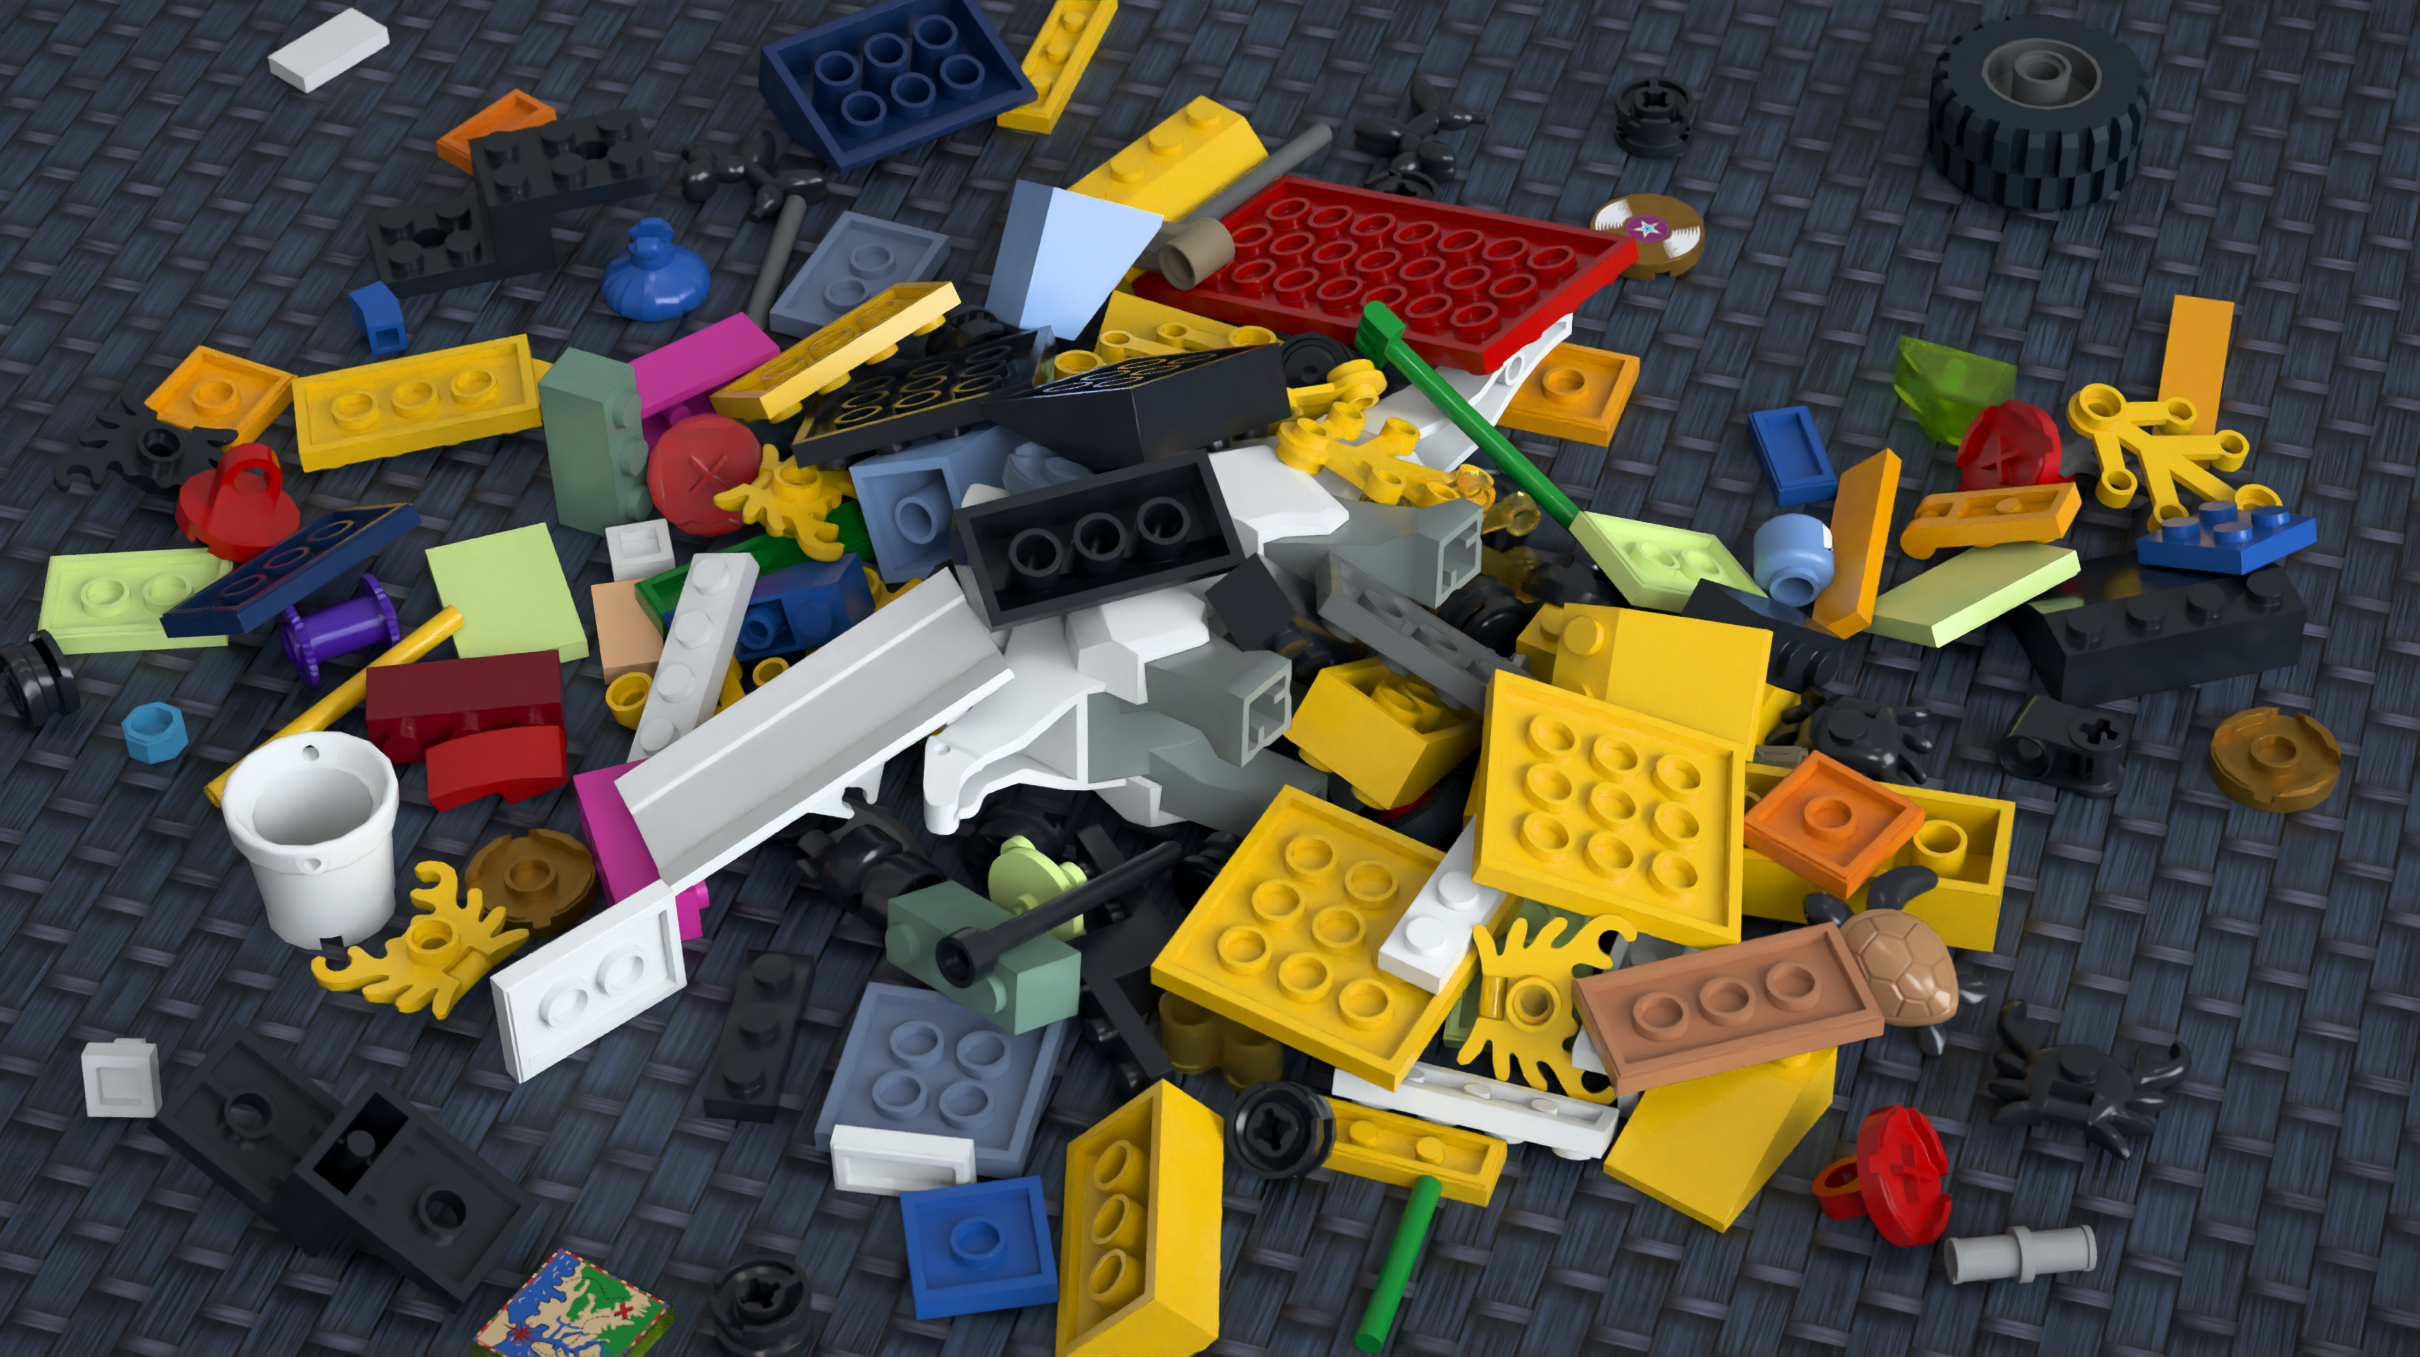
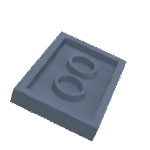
(852, 266)

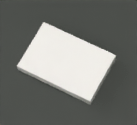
(589, 981)

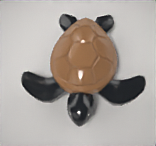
(1901, 955)

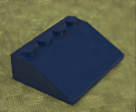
(890, 79)

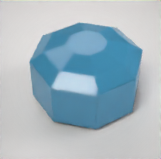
(154, 732)

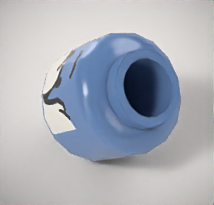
(1793, 558)

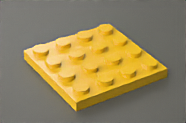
(1610, 812)
(1297, 935)

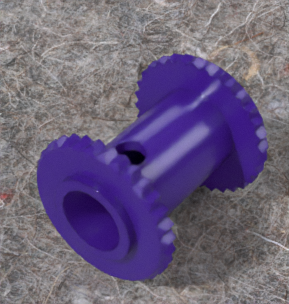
(339, 629)

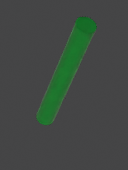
(1398, 1264)

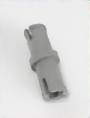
(2020, 1254)

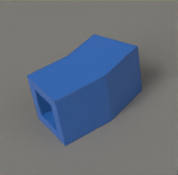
(379, 317)

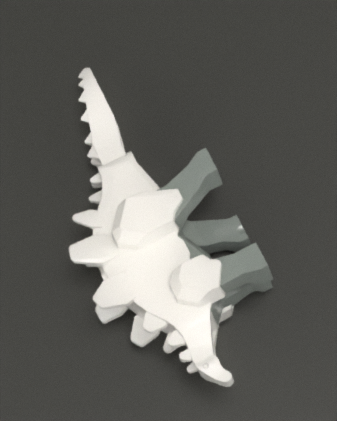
(1154, 690)

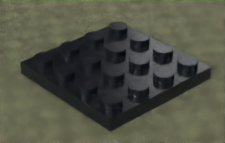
(920, 399)

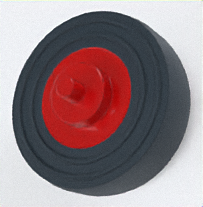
(1431, 815)

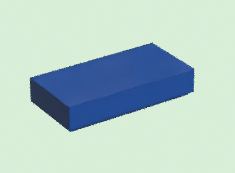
(1792, 456)

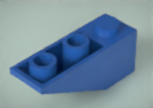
(802, 607)

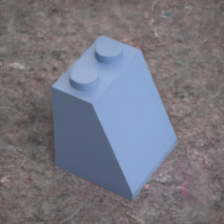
(1063, 257)
(912, 494)

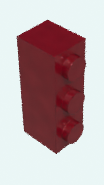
(450, 699)

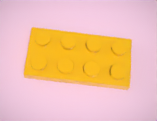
(827, 355)
(415, 403)

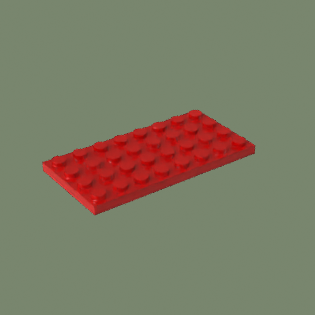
(1456, 275)

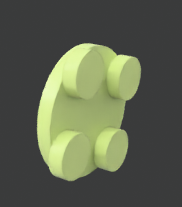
(1028, 878)

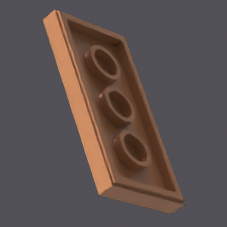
(1726, 1008)

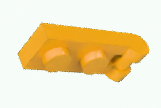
(1991, 518)

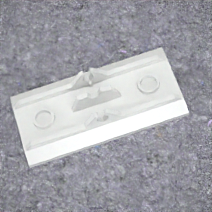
(813, 732)

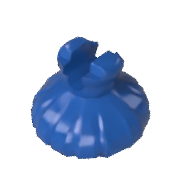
(654, 276)

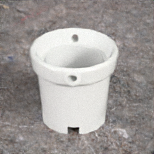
(317, 834)

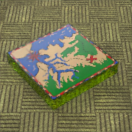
(574, 1312)

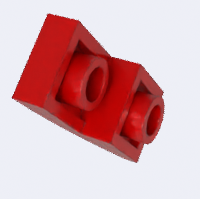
(507, 761)

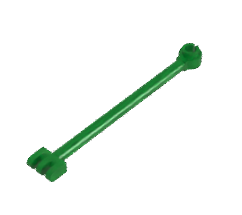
(1381, 342)

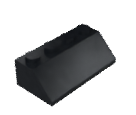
(1093, 541)

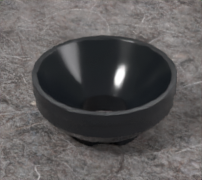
(1573, 581)

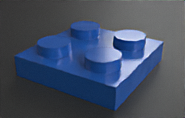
(2227, 538)
(978, 1247)

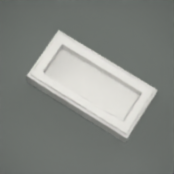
(328, 50)
(899, 1161)

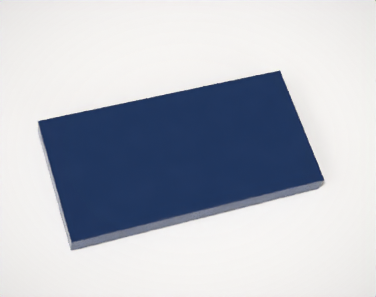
(289, 570)

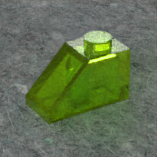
(1949, 386)

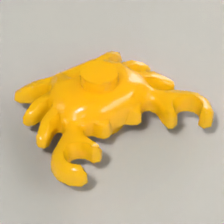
(793, 503)
(436, 956)
(1529, 1000)

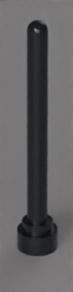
(972, 953)

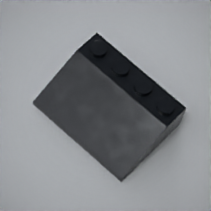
(1152, 406)
(2156, 628)

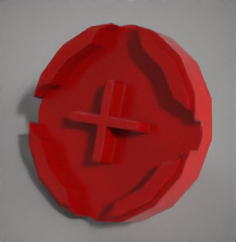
(2010, 449)
(694, 464)
(238, 509)
(1891, 1178)

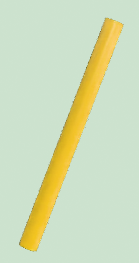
(354, 690)

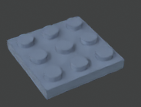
(942, 1071)

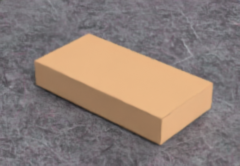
(624, 631)

